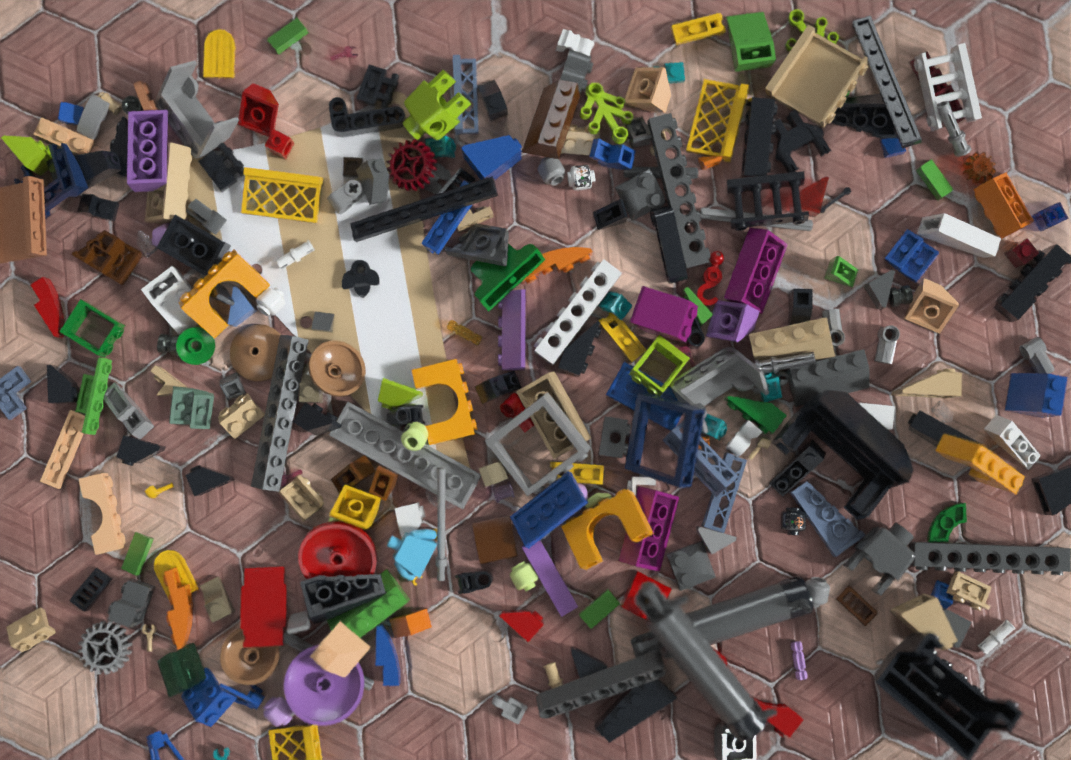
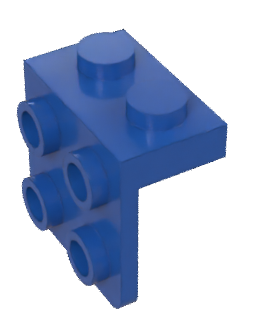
(208, 700)

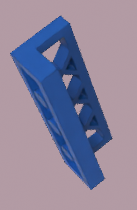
(444, 228)

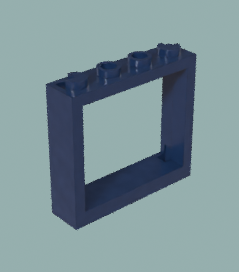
(688, 446)

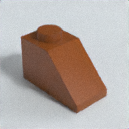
(383, 482)

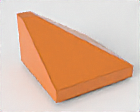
(708, 162)

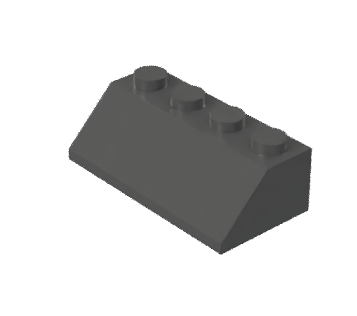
(839, 373)

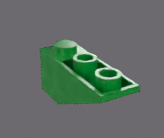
(763, 414)

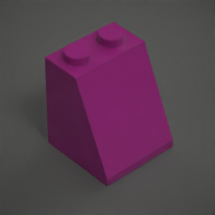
(664, 314)

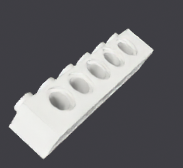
(610, 276)

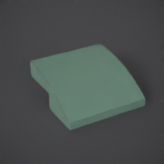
(191, 407)

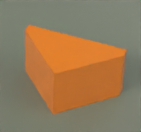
(410, 623)

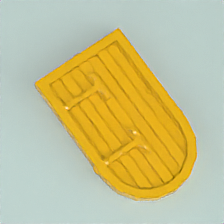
(219, 55)
(172, 559)

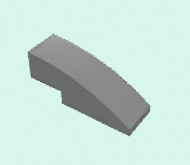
(127, 411)

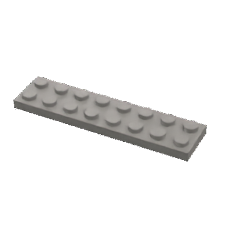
(384, 445)

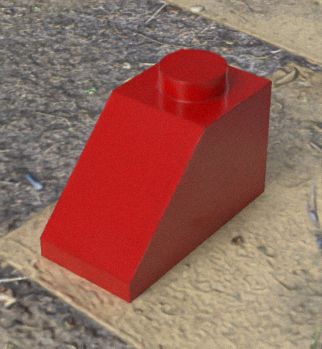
(523, 622)

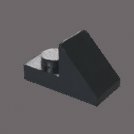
(98, 207)

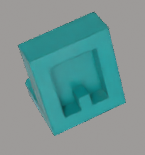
(442, 147)
(615, 304)
(773, 386)
(716, 427)

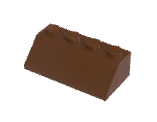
(552, 119)

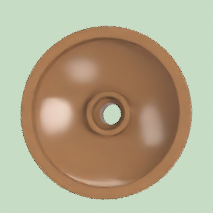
(342, 360)
(252, 366)
(237, 663)

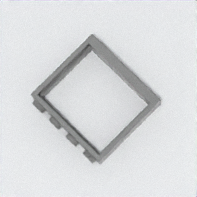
(566, 426)

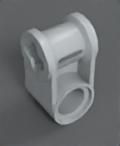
(344, 197)

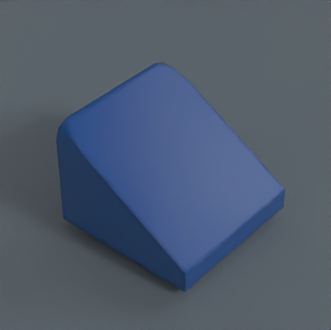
(70, 113)
(891, 147)
(940, 592)

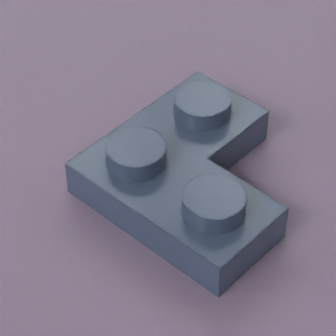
(9, 385)

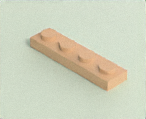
(64, 450)

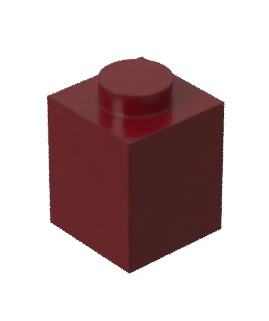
(1021, 253)

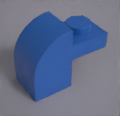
(612, 155)

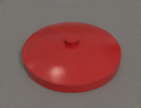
(337, 550)

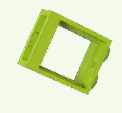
(671, 353)

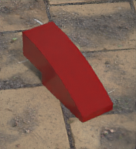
(49, 305)

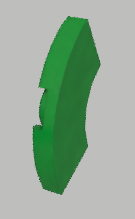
(945, 522)

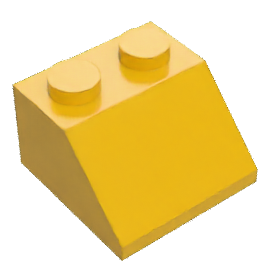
(356, 507)

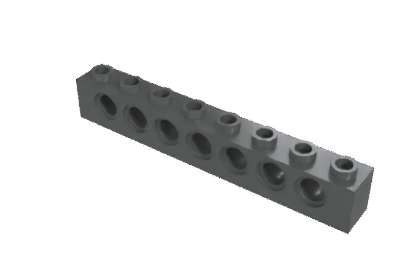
(656, 126)
(279, 413)
(1059, 557)

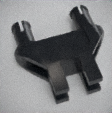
(797, 137)

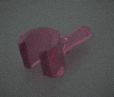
(347, 53)
(686, 350)
(284, 482)

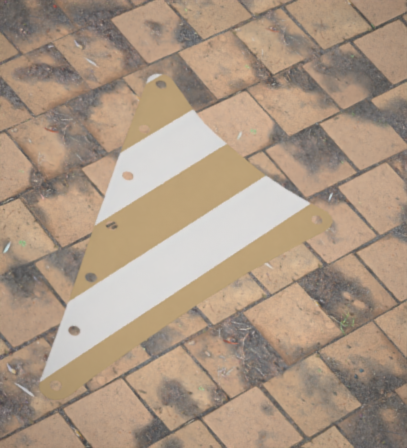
(398, 319)

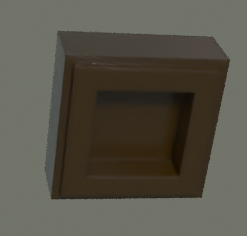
(350, 165)

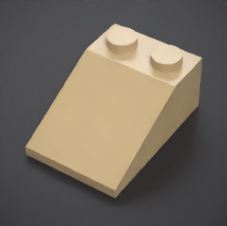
(943, 384)

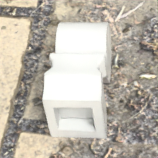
(574, 43)
(742, 438)

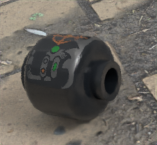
(793, 521)

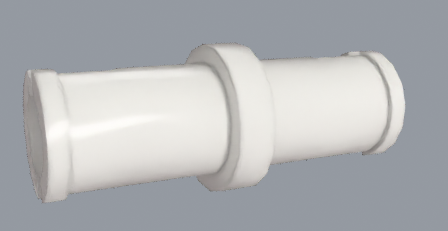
(295, 255)
(996, 637)

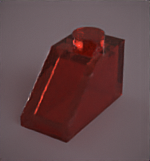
(813, 196)

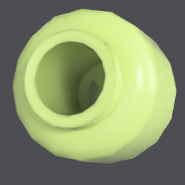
(414, 436)
(523, 576)

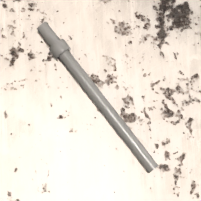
(441, 559)

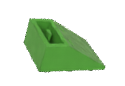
(750, 41)

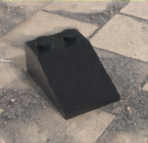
(192, 245)

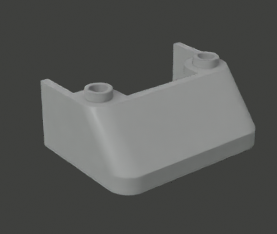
(187, 114)
(716, 376)

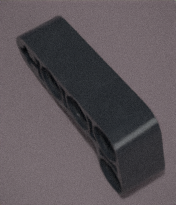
(368, 116)
(669, 242)

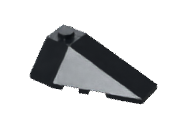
(865, 114)
(333, 596)

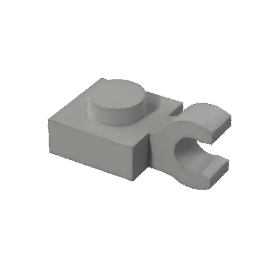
(512, 708)

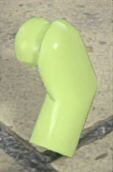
(596, 498)

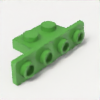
(92, 395)

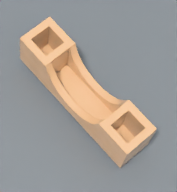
(109, 535)

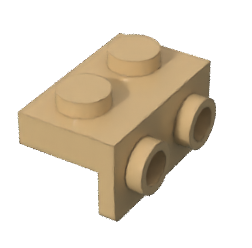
(579, 140)
(240, 415)
(302, 497)
(969, 590)
(29, 630)

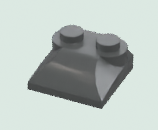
(640, 194)
(690, 565)
(728, 748)

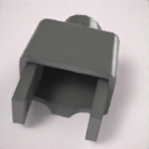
(886, 552)

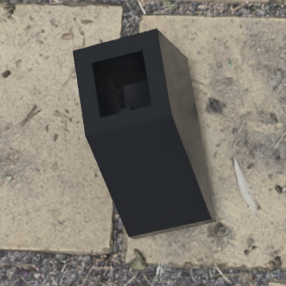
(800, 306)
(497, 387)
(315, 421)

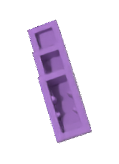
(550, 578)

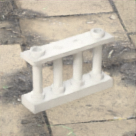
(962, 74)

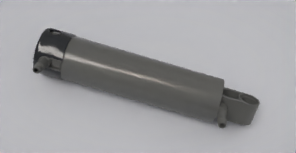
(741, 614)
(701, 663)

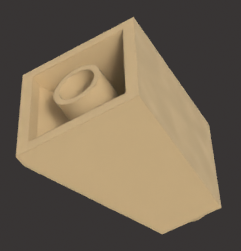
(926, 615)

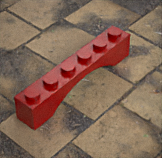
(785, 721)

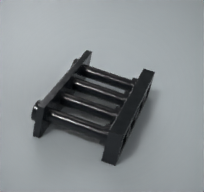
(774, 183)

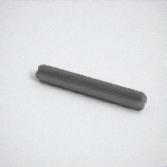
(629, 173)

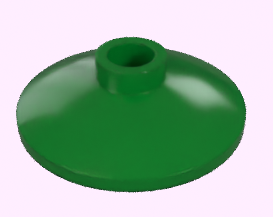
(202, 352)

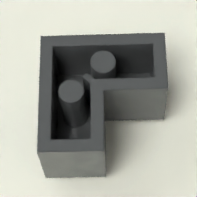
(133, 604)

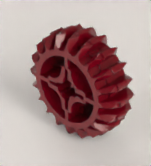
(425, 160)

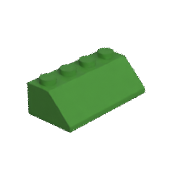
(370, 614)

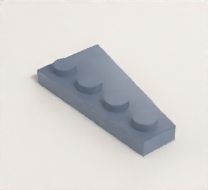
(829, 524)

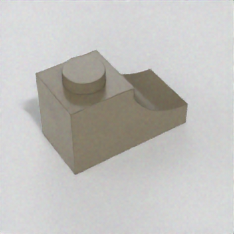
(308, 390)
(493, 473)
(216, 599)

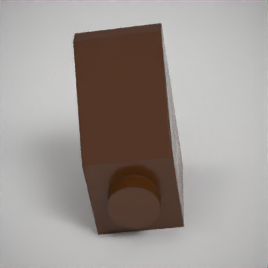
(353, 473)

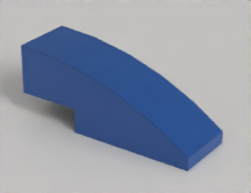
(387, 657)

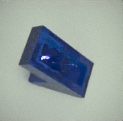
(1050, 216)

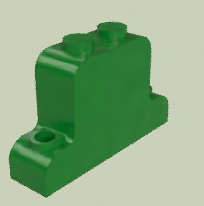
(501, 280)

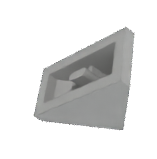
(714, 540)

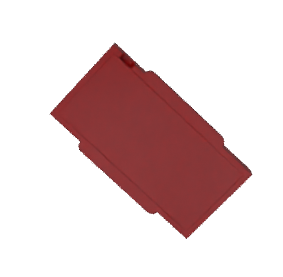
(263, 607)

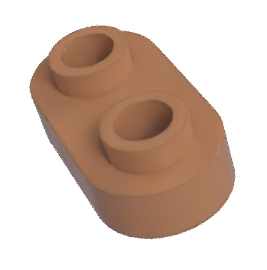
(143, 91)

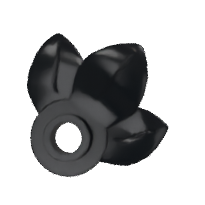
(360, 281)

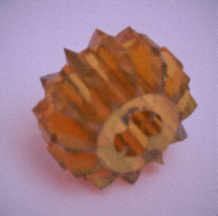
(984, 164)

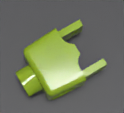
(431, 111)

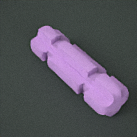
(799, 661)

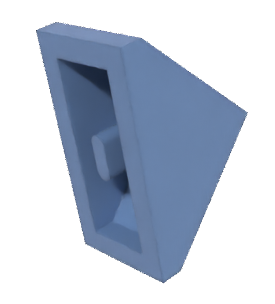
(241, 309)

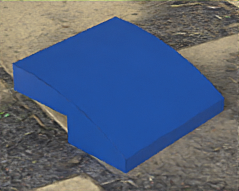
(911, 256)

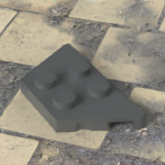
(482, 244)

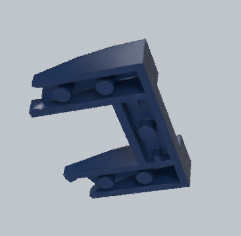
(69, 180)

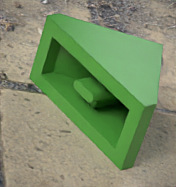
(841, 271)

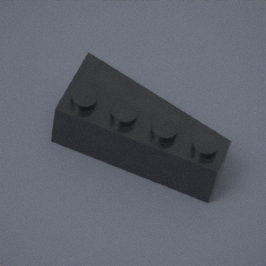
(758, 136)
(1032, 282)
(633, 708)

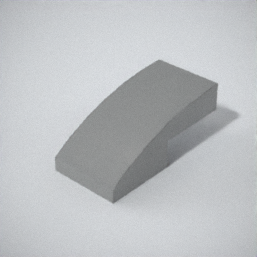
(92, 116)
(299, 622)

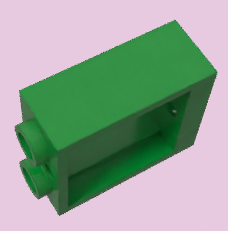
(75, 321)

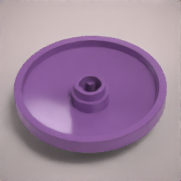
(321, 695)

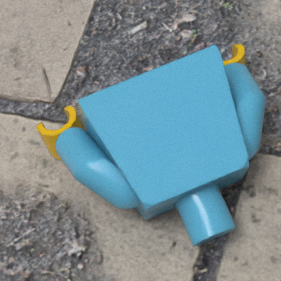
(413, 552)

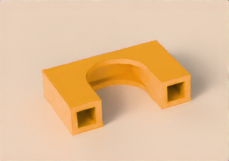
(231, 268)
(447, 374)
(984, 464)
(580, 530)

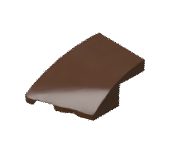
(110, 256)

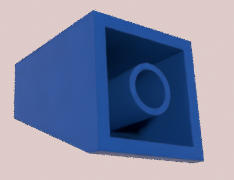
(492, 156)
(1036, 394)

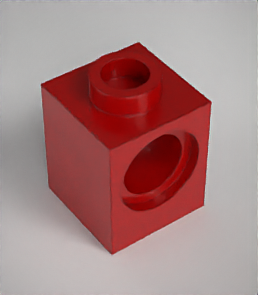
(279, 144)

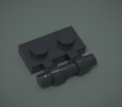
(372, 85)
(217, 170)

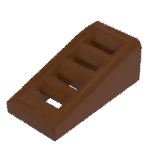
(869, 617)

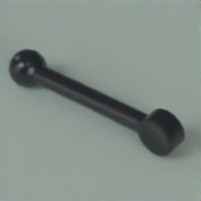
(846, 191)

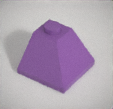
(732, 321)

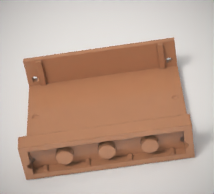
(22, 221)

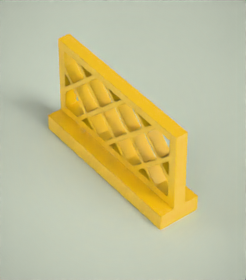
(733, 123)
(281, 178)
(310, 739)

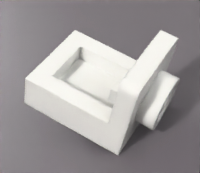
(642, 480)

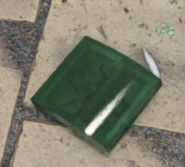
(181, 669)

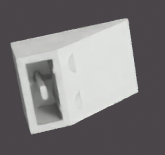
(165, 294)

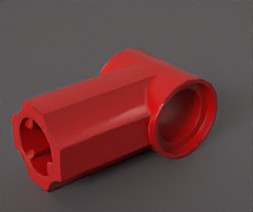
(513, 407)

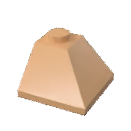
(649, 90)
(931, 306)
(340, 651)

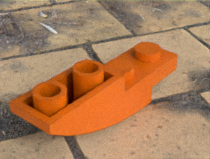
(562, 259)
(181, 615)

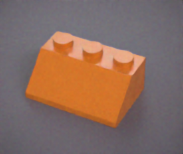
(1003, 205)

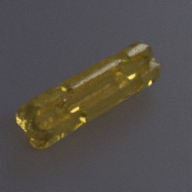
(464, 332)

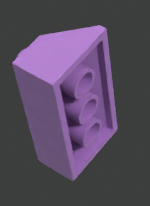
(147, 150)
(513, 331)

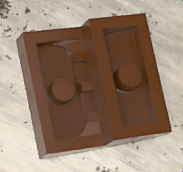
(494, 539)

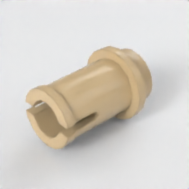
(114, 106)
(553, 675)

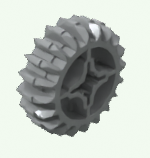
(119, 654)

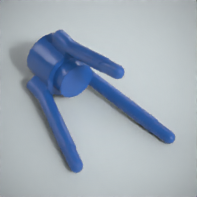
(252, 700)
(156, 741)

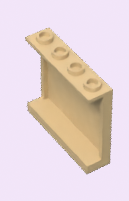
(816, 77)

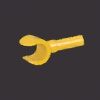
(152, 492)

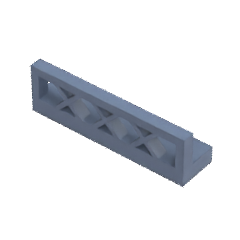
(457, 75)
(708, 473)
(714, 501)

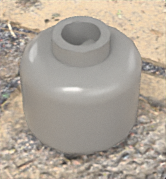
(551, 171)
(818, 590)

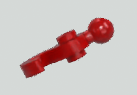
(712, 276)

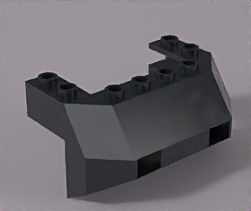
(857, 440)
(937, 684)

